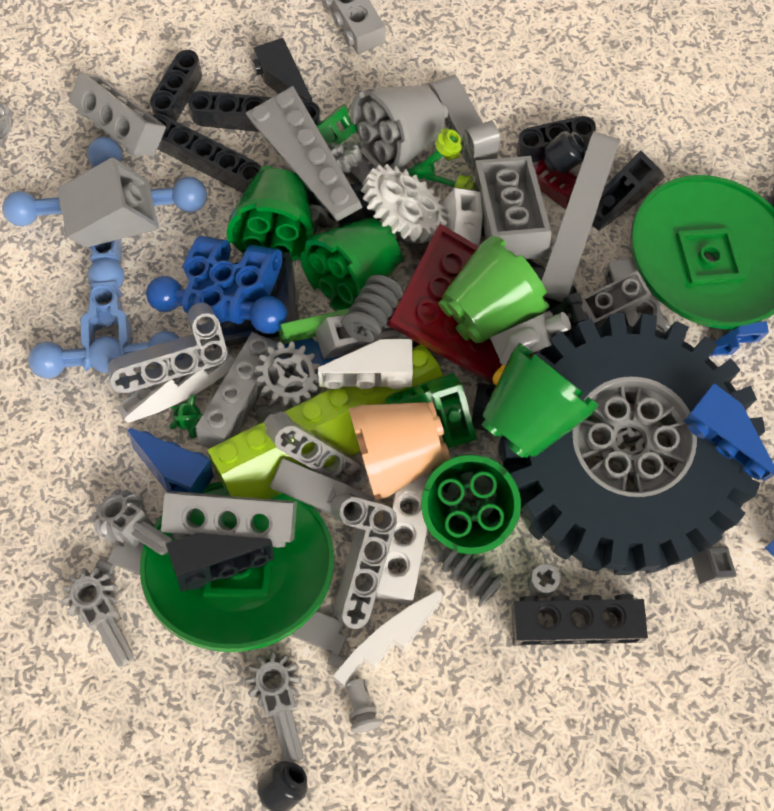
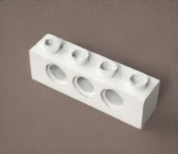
(402, 587)

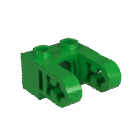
(449, 404)

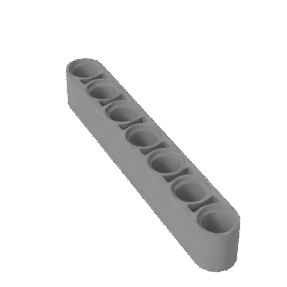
(579, 216)

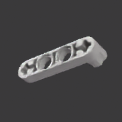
(280, 431)

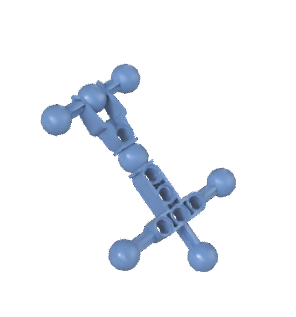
(104, 276)

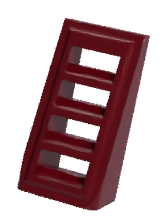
(553, 190)

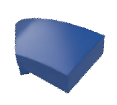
(749, 333)

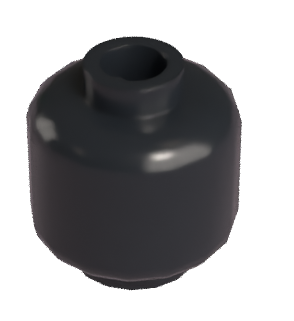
(564, 152)
(282, 786)

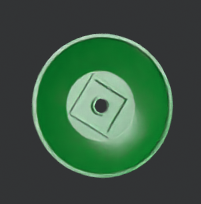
(712, 217)
(250, 606)

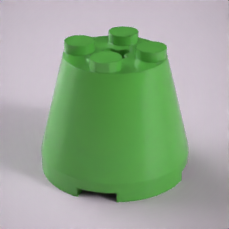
(493, 292)

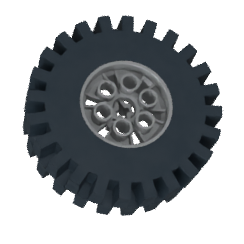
(674, 509)

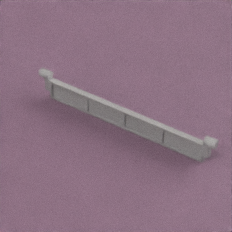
(318, 630)

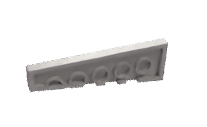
(298, 141)

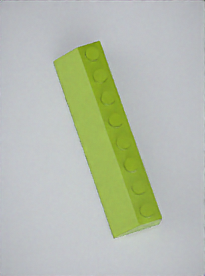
(251, 459)

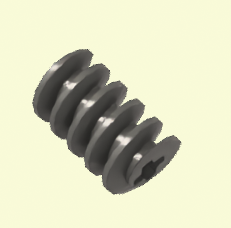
(372, 308)
(472, 572)

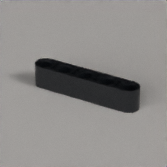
(230, 110)
(219, 157)

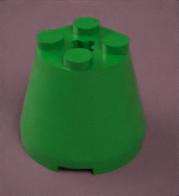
(272, 213)
(347, 256)
(534, 404)
(468, 526)

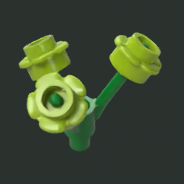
(449, 147)

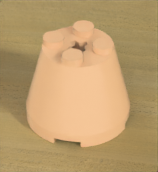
(398, 443)

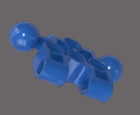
(230, 289)

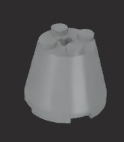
(397, 122)

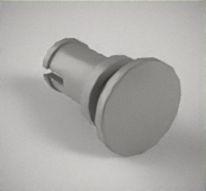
(363, 711)

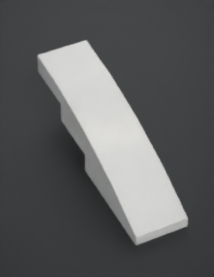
(171, 392)
(397, 631)

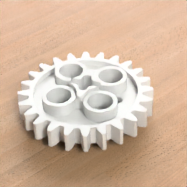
(403, 203)

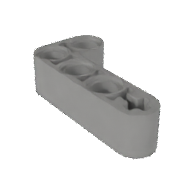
(478, 139)
(166, 353)
(357, 561)

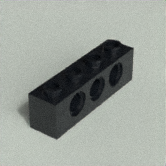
(629, 612)

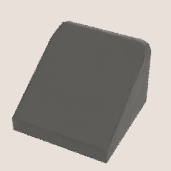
(713, 565)

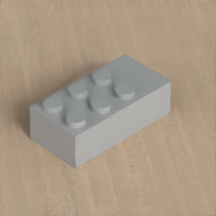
(513, 205)

